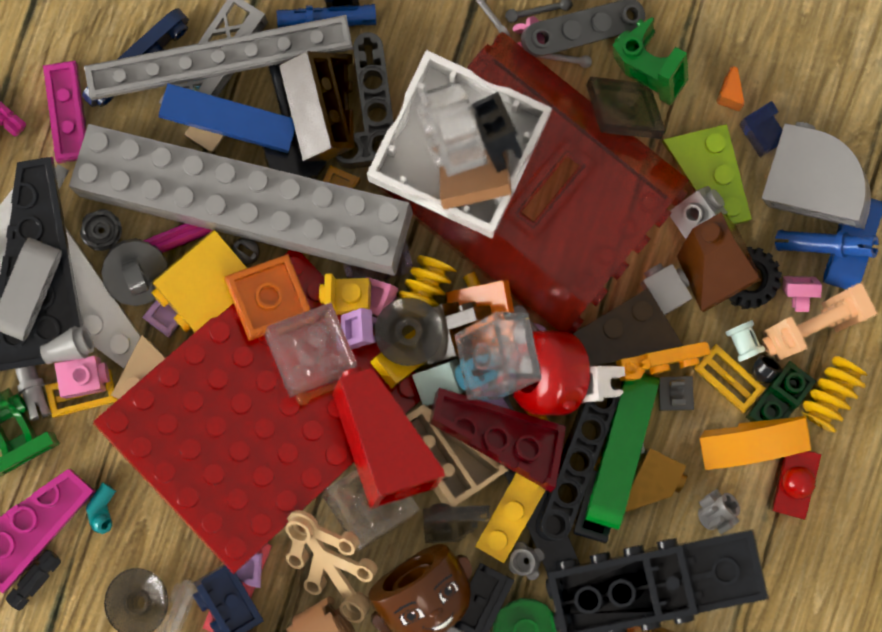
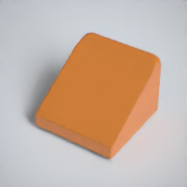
(731, 91)

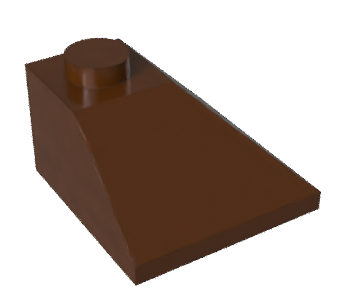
(716, 262)

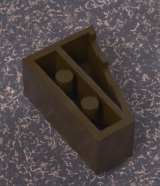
(319, 103)

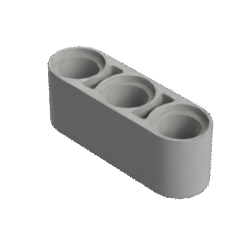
(27, 288)

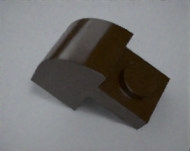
(453, 320)

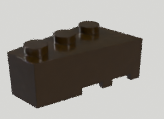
(628, 332)

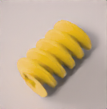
(427, 280)
(833, 393)

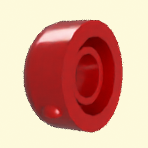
(563, 373)

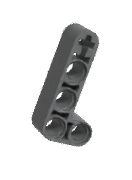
(369, 100)

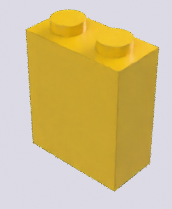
(196, 282)

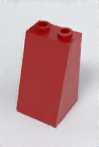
(383, 441)

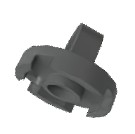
(131, 269)

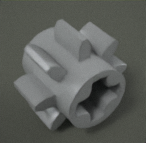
(719, 511)

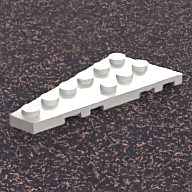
(99, 312)

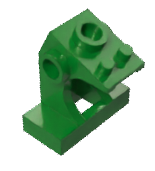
(661, 74)
(25, 446)

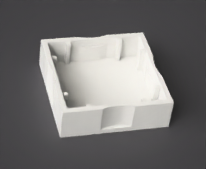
(410, 171)

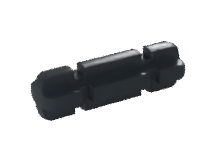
(33, 580)

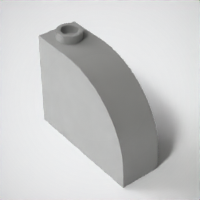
(817, 178)

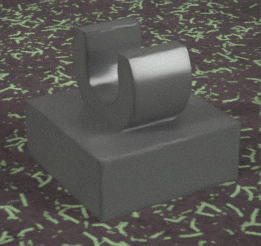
(676, 393)

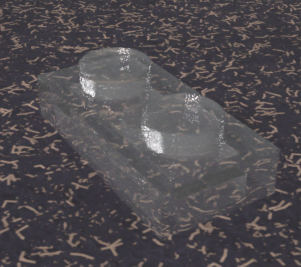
(182, 600)

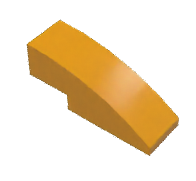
(754, 442)

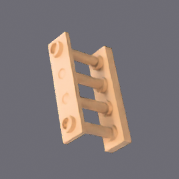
(839, 312)

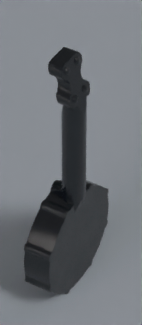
(292, 161)

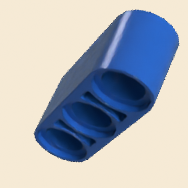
(850, 270)

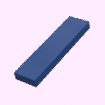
(227, 118)

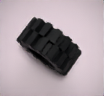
(769, 284)

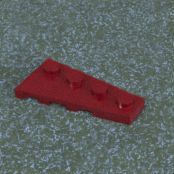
(505, 435)

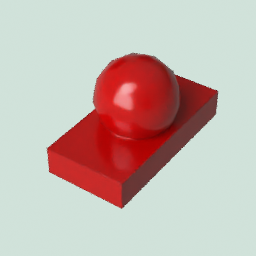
(796, 484)

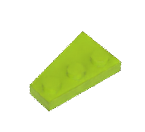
(710, 161)

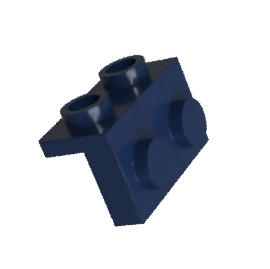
(226, 601)

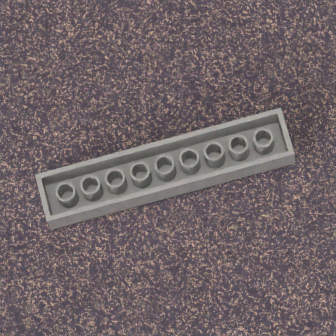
(242, 199)

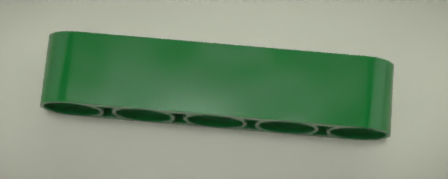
(622, 452)

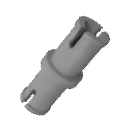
(31, 387)

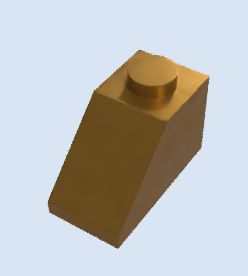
(655, 479)

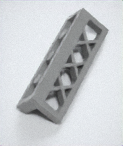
(253, 23)

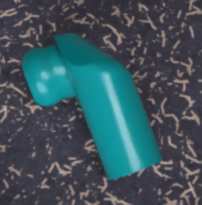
(98, 511)

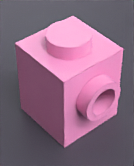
(81, 377)

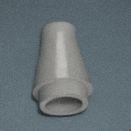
(70, 345)

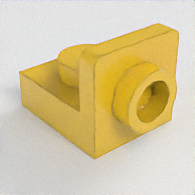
(345, 294)

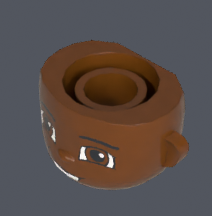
(423, 592)

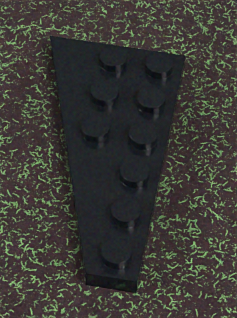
(39, 215)

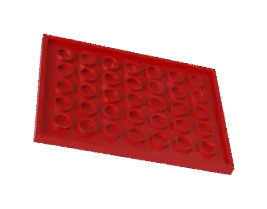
(228, 439)

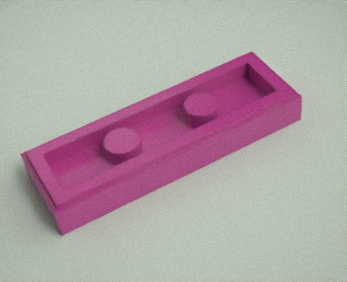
(65, 109)

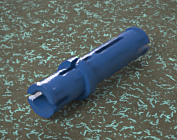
(355, 15)
(839, 244)

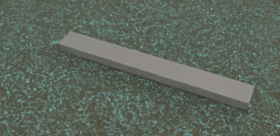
(216, 57)

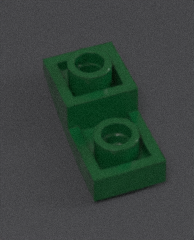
(782, 394)

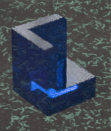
(762, 129)

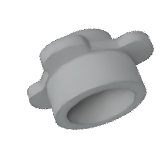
(517, 563)

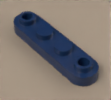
(169, 27)

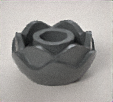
(90, 230)

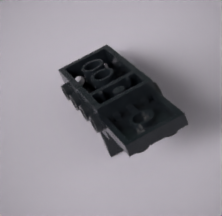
(656, 584)

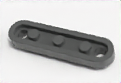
(581, 27)

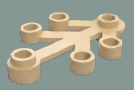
(305, 529)

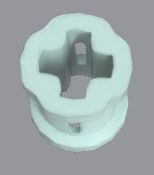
(745, 340)

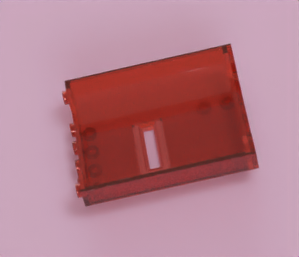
(589, 224)

